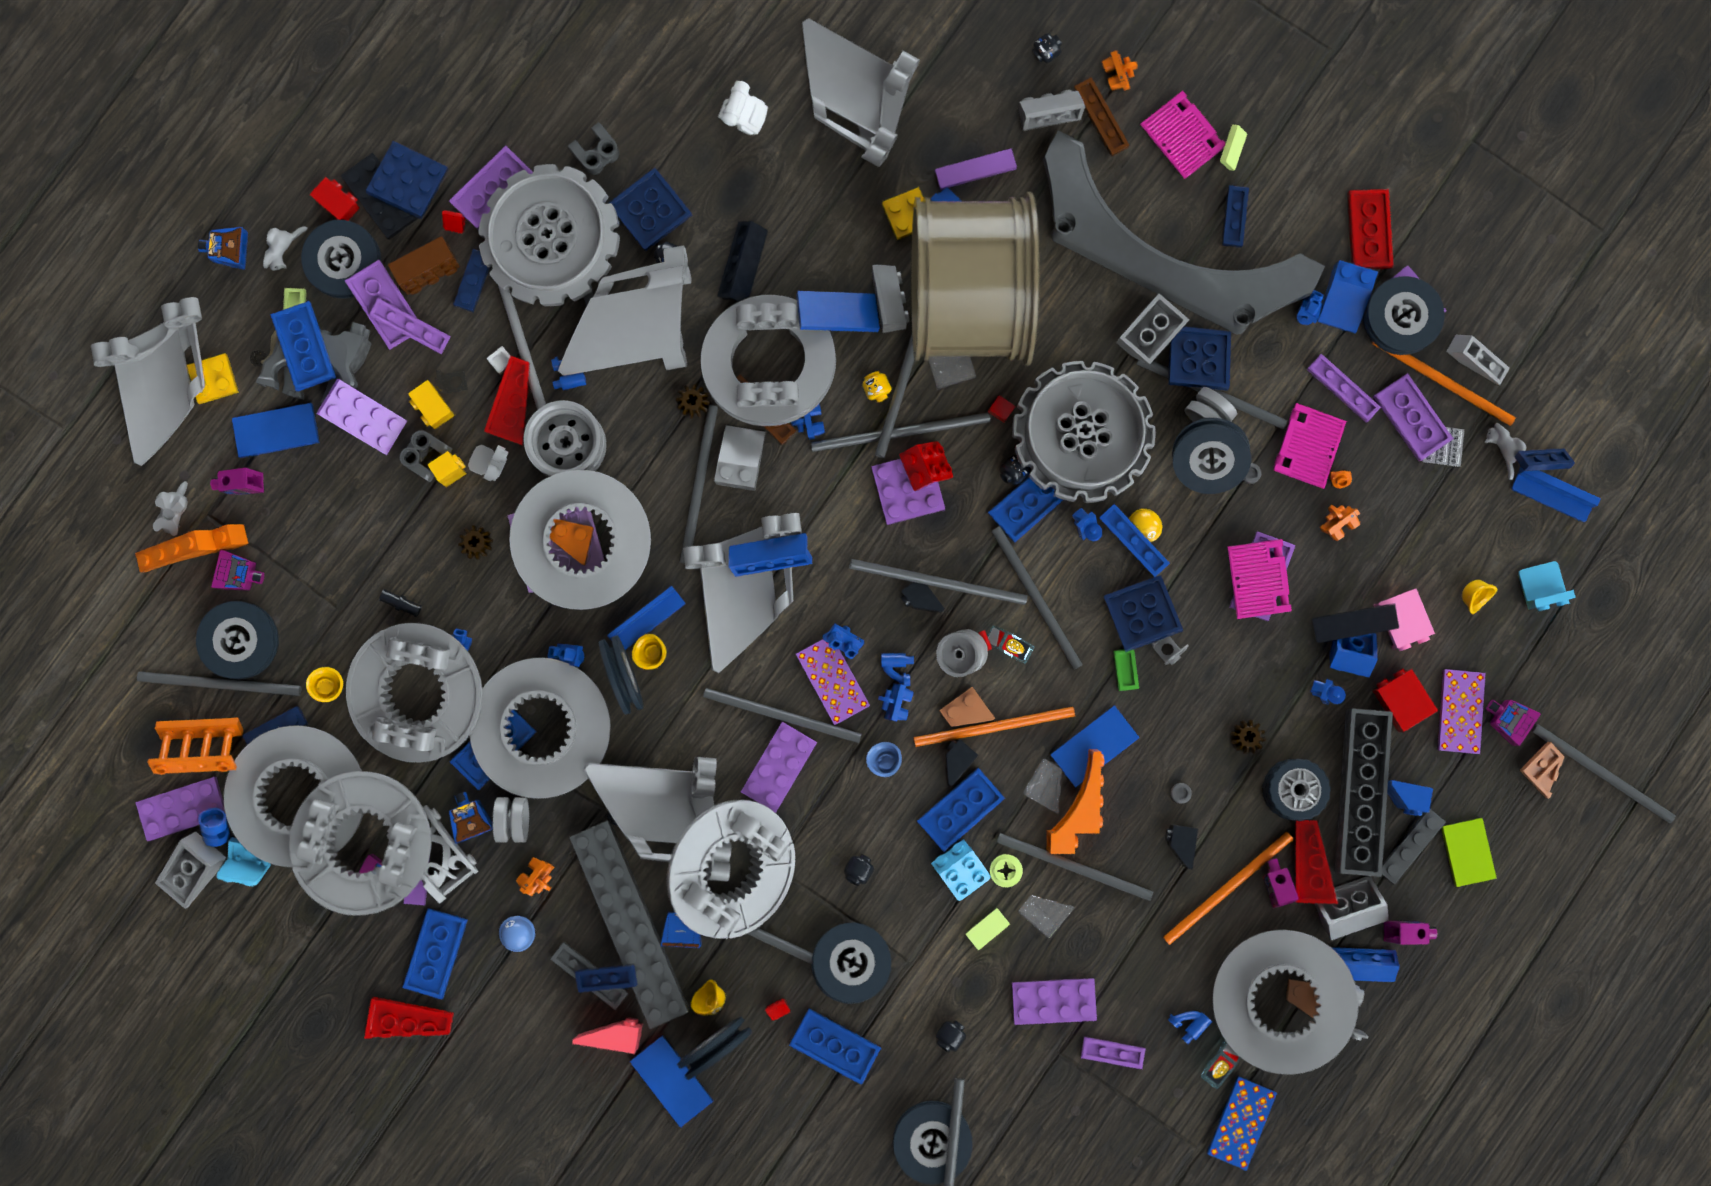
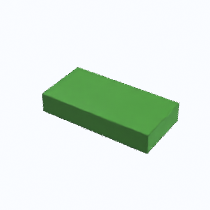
(1126, 670)

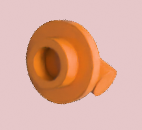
(1340, 478)

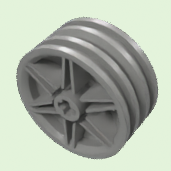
(560, 413)

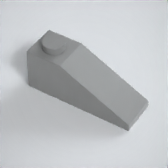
(1477, 357)

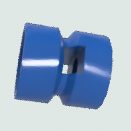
(214, 827)

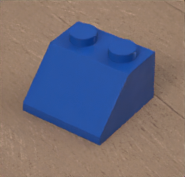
(1355, 654)
(1410, 797)

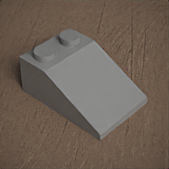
(740, 458)
(189, 869)

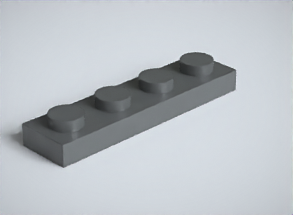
(1411, 846)
(572, 961)

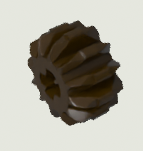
(685, 399)
(470, 537)
(1254, 740)

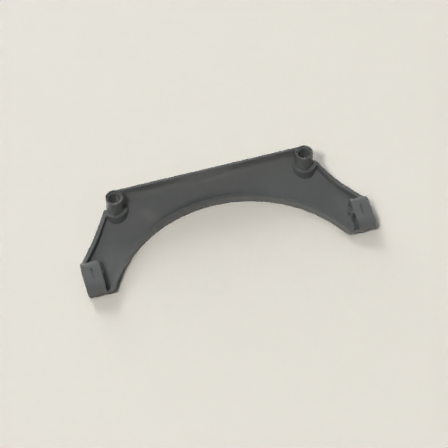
(1211, 293)

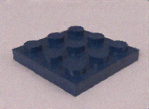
(407, 180)
(650, 209)
(1200, 358)
(1143, 613)

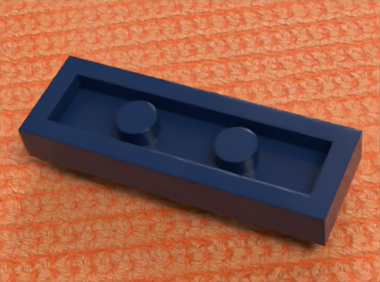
(1235, 216)
(471, 283)
(1544, 459)
(290, 718)
(606, 978)

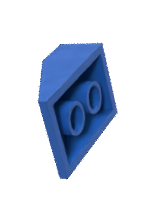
(1347, 296)

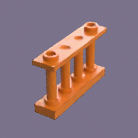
(192, 729)

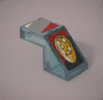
(1010, 644)
(1220, 1066)

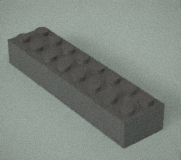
(1363, 792)

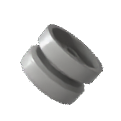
(1210, 405)
(962, 653)
(511, 819)

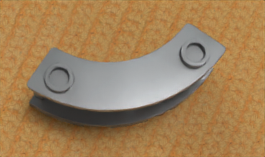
(433, 883)

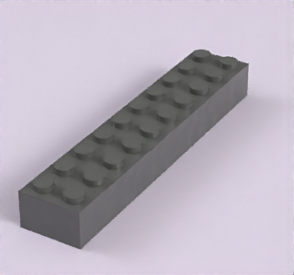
(630, 923)

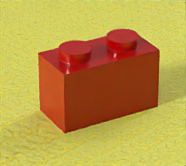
(334, 200)

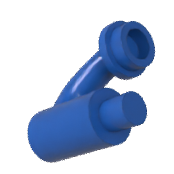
(568, 381)
(891, 660)
(1196, 1028)

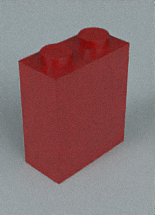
(1405, 698)

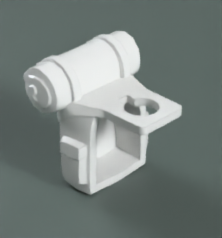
(743, 110)

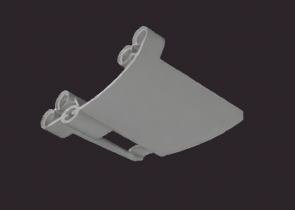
(857, 88)
(633, 323)
(156, 376)
(743, 605)
(660, 805)

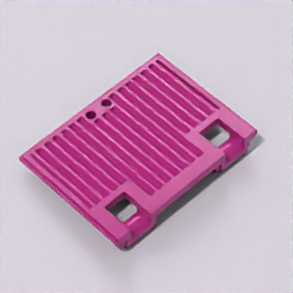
(1183, 135)
(1310, 446)
(1259, 579)

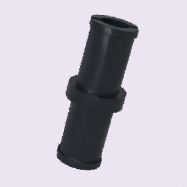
(400, 603)

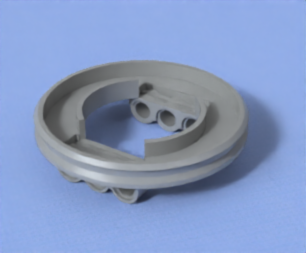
(766, 401)

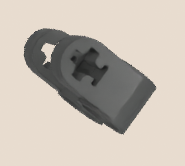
(597, 153)
(421, 452)

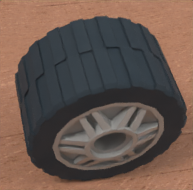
(1311, 784)

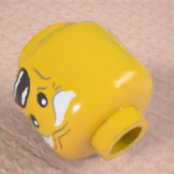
(876, 386)

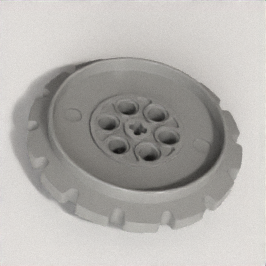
(539, 196)
(1069, 469)

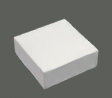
(499, 359)

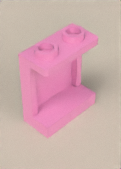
(1412, 620)

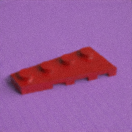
(510, 404)
(1313, 873)
(397, 1018)

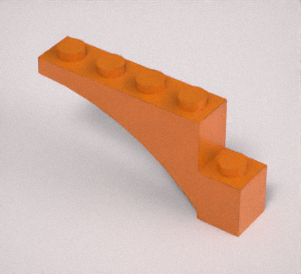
(192, 545)
(1085, 811)

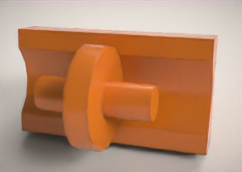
(1115, 62)
(1338, 518)
(538, 879)

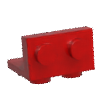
(926, 464)

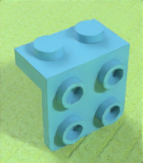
(1544, 586)
(242, 866)
(961, 870)

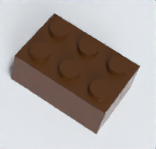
(424, 266)

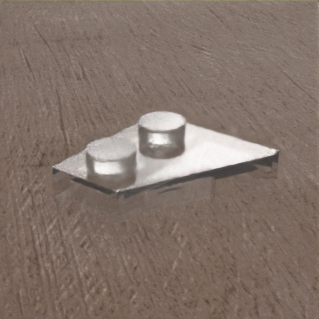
(1045, 785)
(1045, 914)

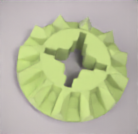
(1013, 877)

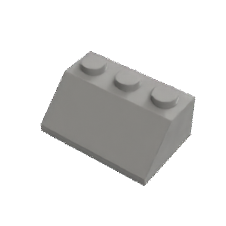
(1051, 109)
(889, 298)
(1152, 330)
(1358, 908)

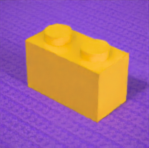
(430, 404)
(447, 468)

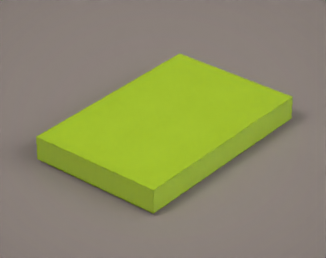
(1468, 852)

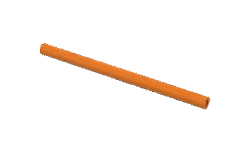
(1455, 387)
(994, 726)
(1227, 888)

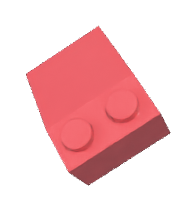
(618, 1036)

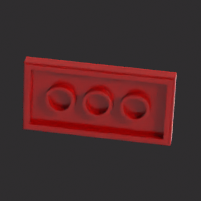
(1370, 228)

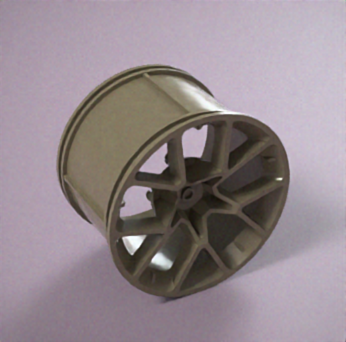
(975, 278)

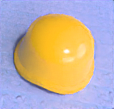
(1147, 523)
(1477, 594)
(649, 652)
(324, 684)
(708, 999)

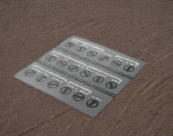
(1451, 452)

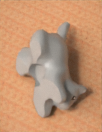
(278, 243)
(1507, 445)
(172, 507)

